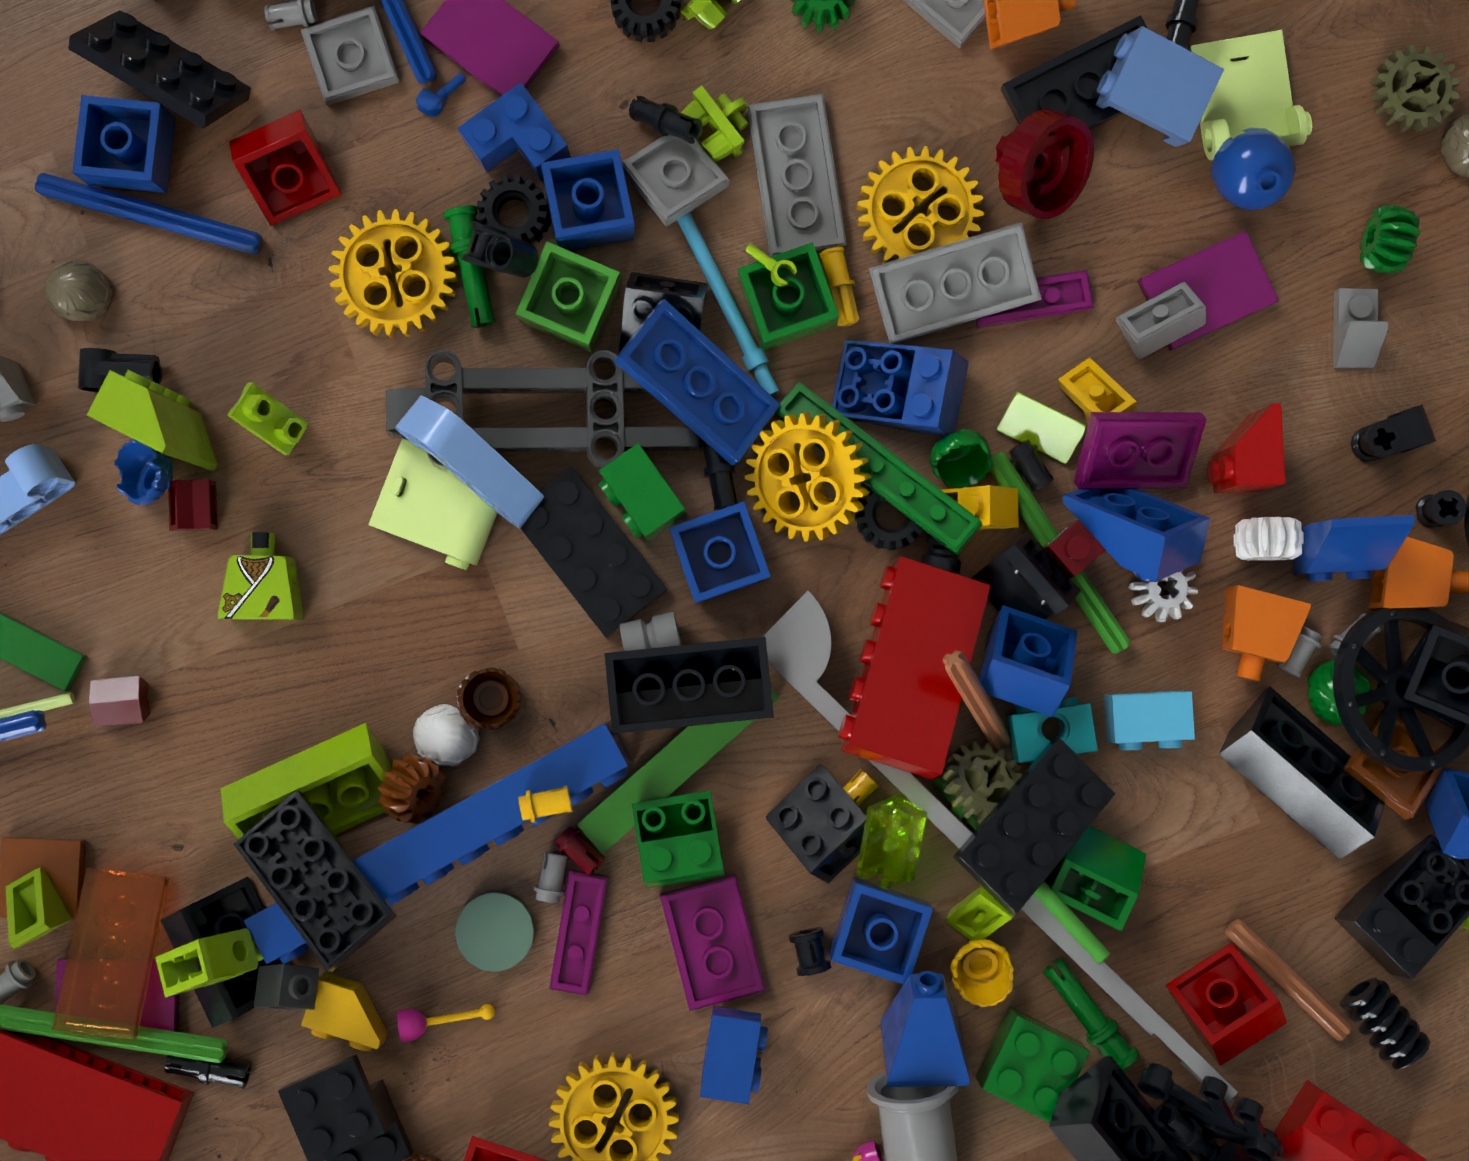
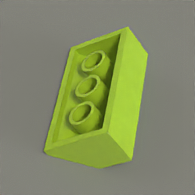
(153, 417)
(334, 776)

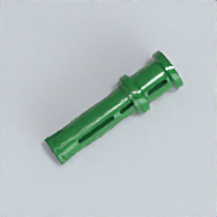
(472, 275)
(1100, 1030)

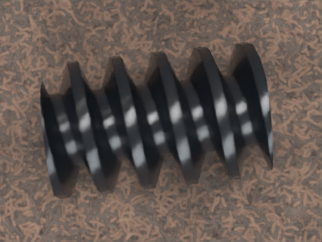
(1389, 1022)

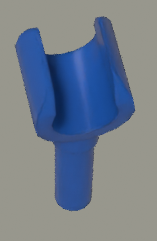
(433, 103)

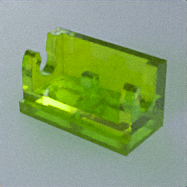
(891, 841)

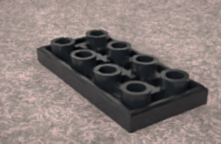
(314, 881)

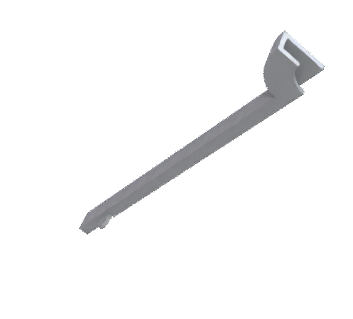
(800, 652)

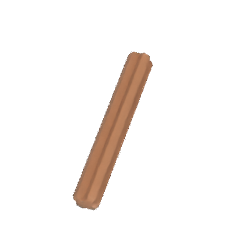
(976, 699)
(1288, 979)

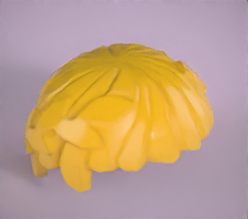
(982, 972)

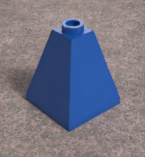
(923, 1035)

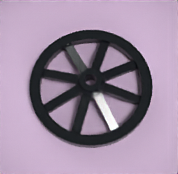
(1391, 691)

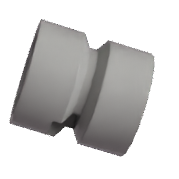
(660, 632)

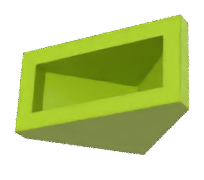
(33, 908)

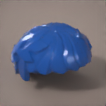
(143, 472)

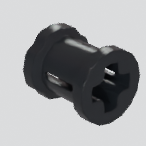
(1452, 510)
(810, 951)

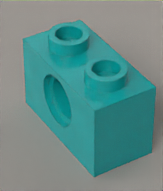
(1074, 723)

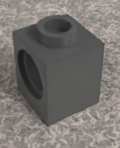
(286, 987)

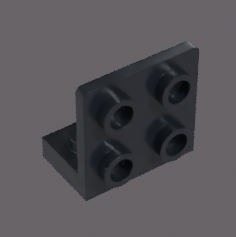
(646, 291)
(1028, 579)
(820, 824)

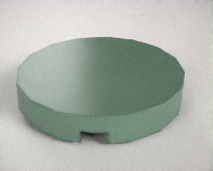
(495, 931)

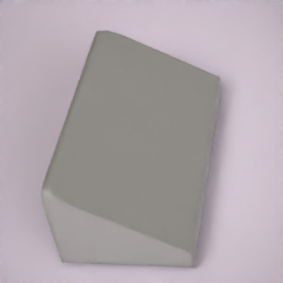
(1162, 320)

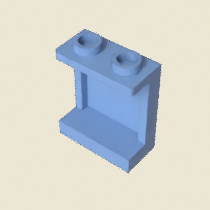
(1159, 84)

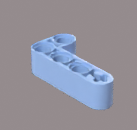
(470, 459)
(31, 483)

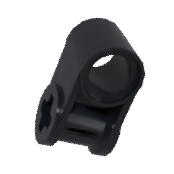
(500, 252)
(1395, 435)

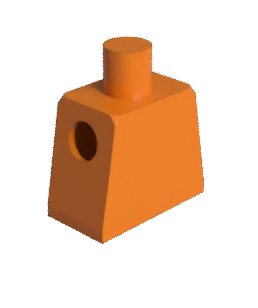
(1020, 19)
(1417, 578)
(1260, 628)

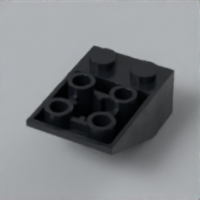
(1409, 908)

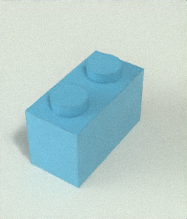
(1149, 718)

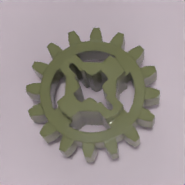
(1418, 107)
(978, 778)

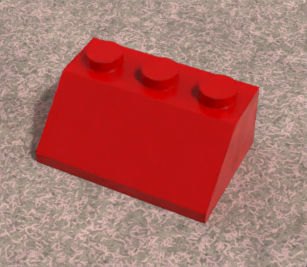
(1327, 1130)

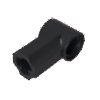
(96, 363)

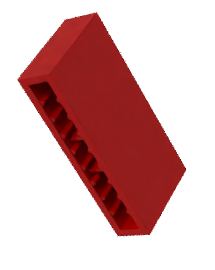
(905, 696)
(83, 1104)

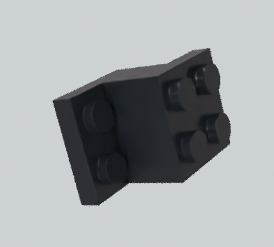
(345, 1116)

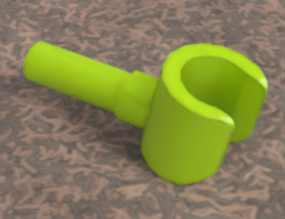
(771, 264)

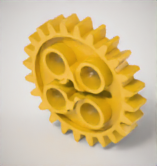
(897, 186)
(426, 265)
(839, 468)
(583, 1103)

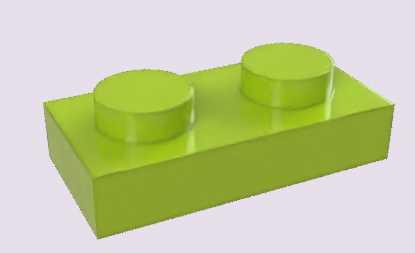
(978, 915)

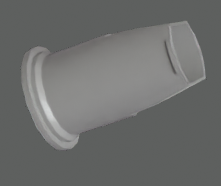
(915, 1121)

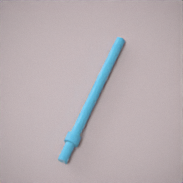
(754, 357)

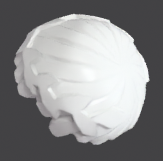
(444, 736)

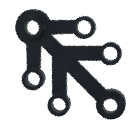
(1215, 1115)

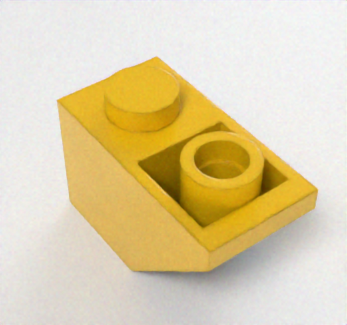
(991, 504)
(345, 1012)

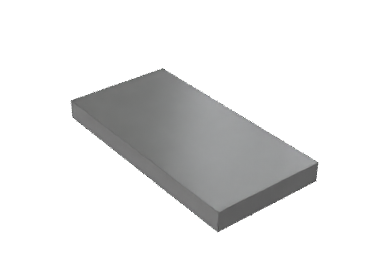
(796, 174)
(955, 283)

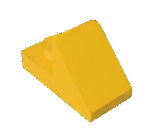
(1095, 390)

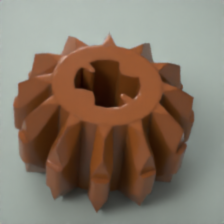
(411, 789)

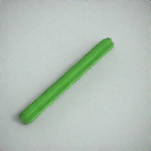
(1043, 532)
(148, 1039)

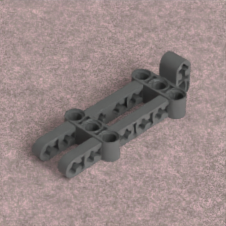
(543, 381)

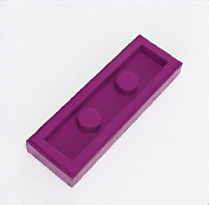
(1059, 294)
(578, 932)

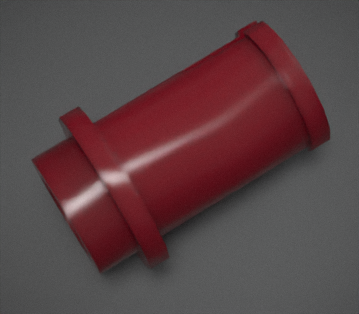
(579, 850)

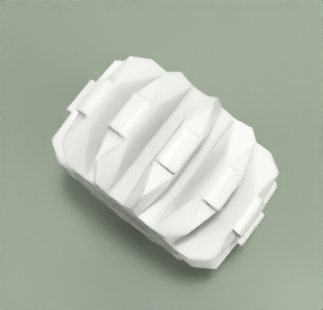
(1268, 539)
(1167, 604)

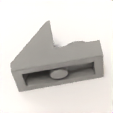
(1357, 329)

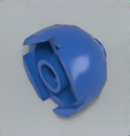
(1253, 169)

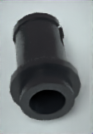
(1030, 465)

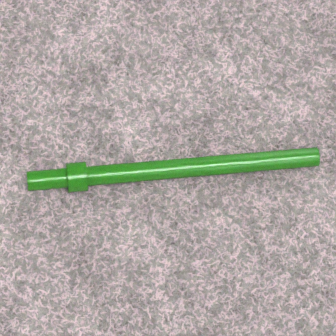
(1044, 894)

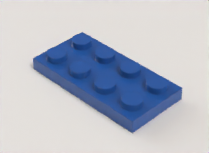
(697, 382)

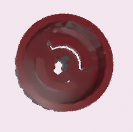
(1046, 147)

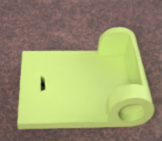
(1251, 91)
(432, 508)

